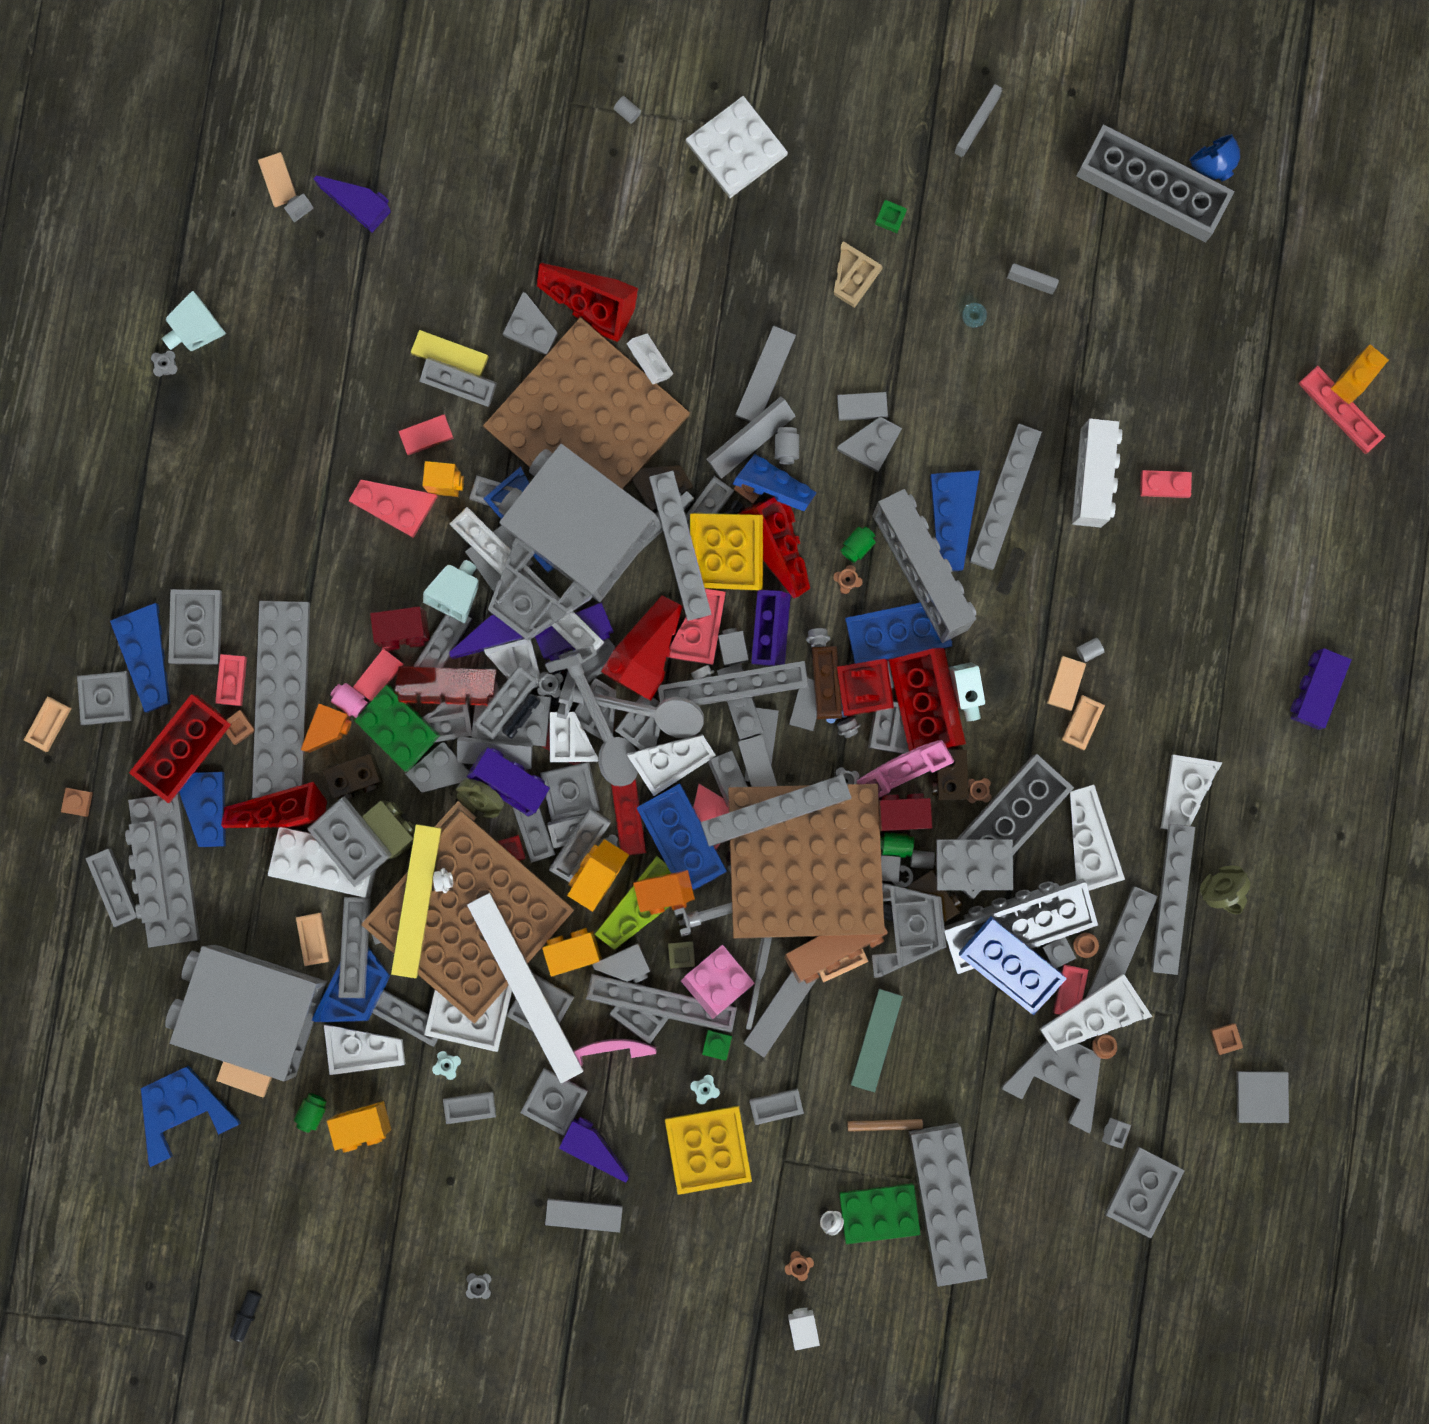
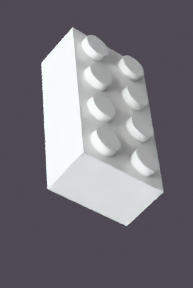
(1096, 473)
(303, 860)

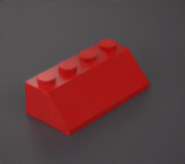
(927, 699)
(180, 748)

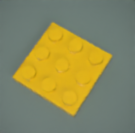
(729, 549)
(708, 1150)

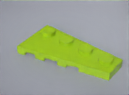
(626, 917)

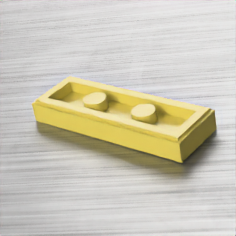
(448, 352)

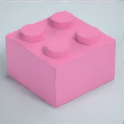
(717, 982)

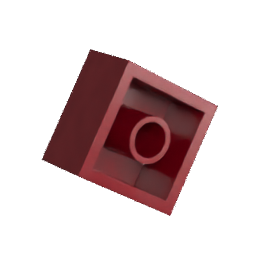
(400, 628)
(905, 813)

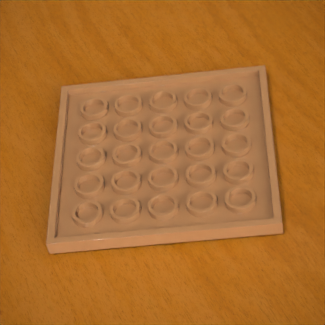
(592, 405)
(810, 871)
(453, 948)

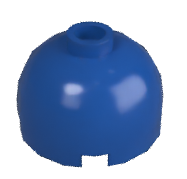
(1218, 159)

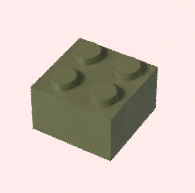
(390, 827)

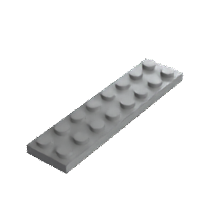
(280, 696)

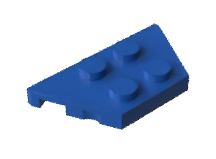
(353, 1009)

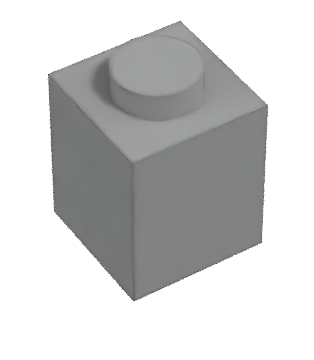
(733, 647)

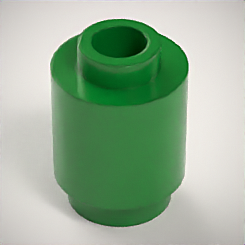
(858, 544)
(896, 844)
(310, 1112)

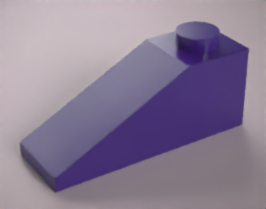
(358, 201)
(487, 635)
(588, 1145)

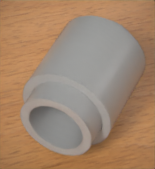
(786, 445)

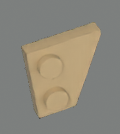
(854, 274)

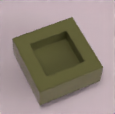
(681, 954)

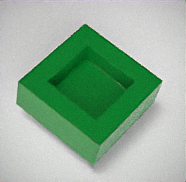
(891, 216)
(717, 1045)

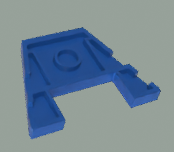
(174, 1102)

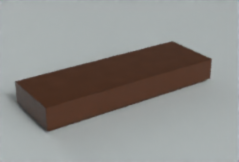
(826, 682)

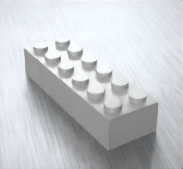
(1155, 183)
(924, 565)
(1019, 806)
(947, 1204)

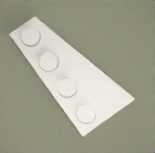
(1093, 846)
(1101, 1012)

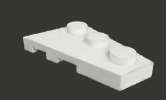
(670, 761)
(1186, 788)
(359, 1050)

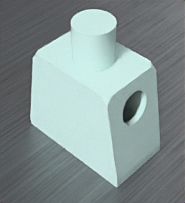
(192, 324)
(453, 591)
(967, 678)

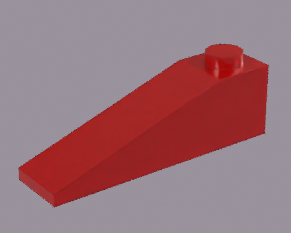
(597, 299)
(781, 544)
(643, 652)
(280, 809)

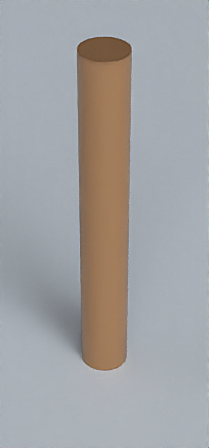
(879, 1125)

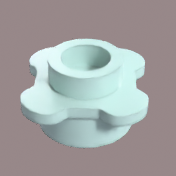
(453, 1062)
(698, 1086)

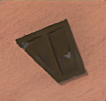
(643, 484)

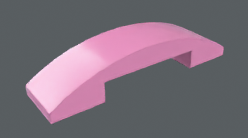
(908, 766)
(637, 1048)

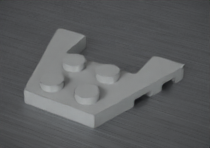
(524, 604)
(916, 927)
(1069, 1069)

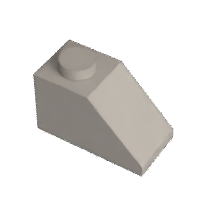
(625, 964)

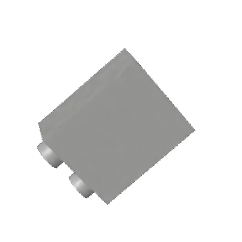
(578, 520)
(245, 1011)

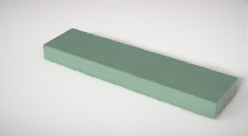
(876, 1040)

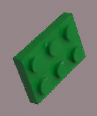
(397, 728)
(879, 1213)

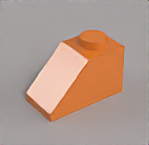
(326, 727)

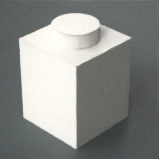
(803, 1329)

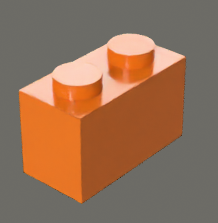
(664, 891)

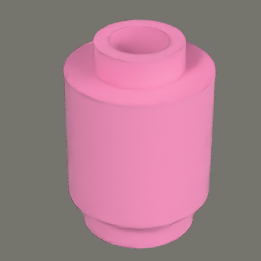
(348, 700)

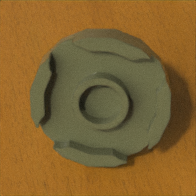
(479, 796)
(1226, 889)

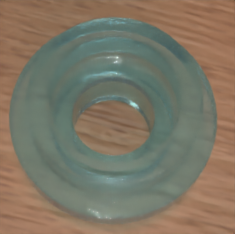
(977, 308)

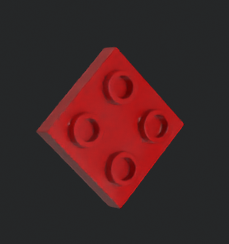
(865, 687)

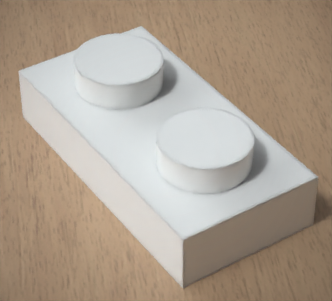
(649, 358)

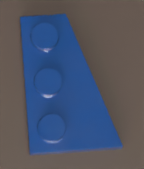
(767, 478)
(205, 804)

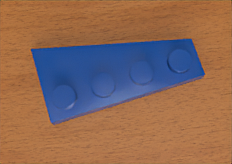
(952, 513)
(142, 649)

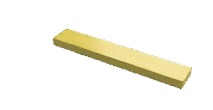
(416, 901)

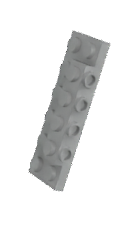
(162, 871)
(1031, 916)

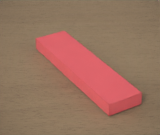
(1346, 416)

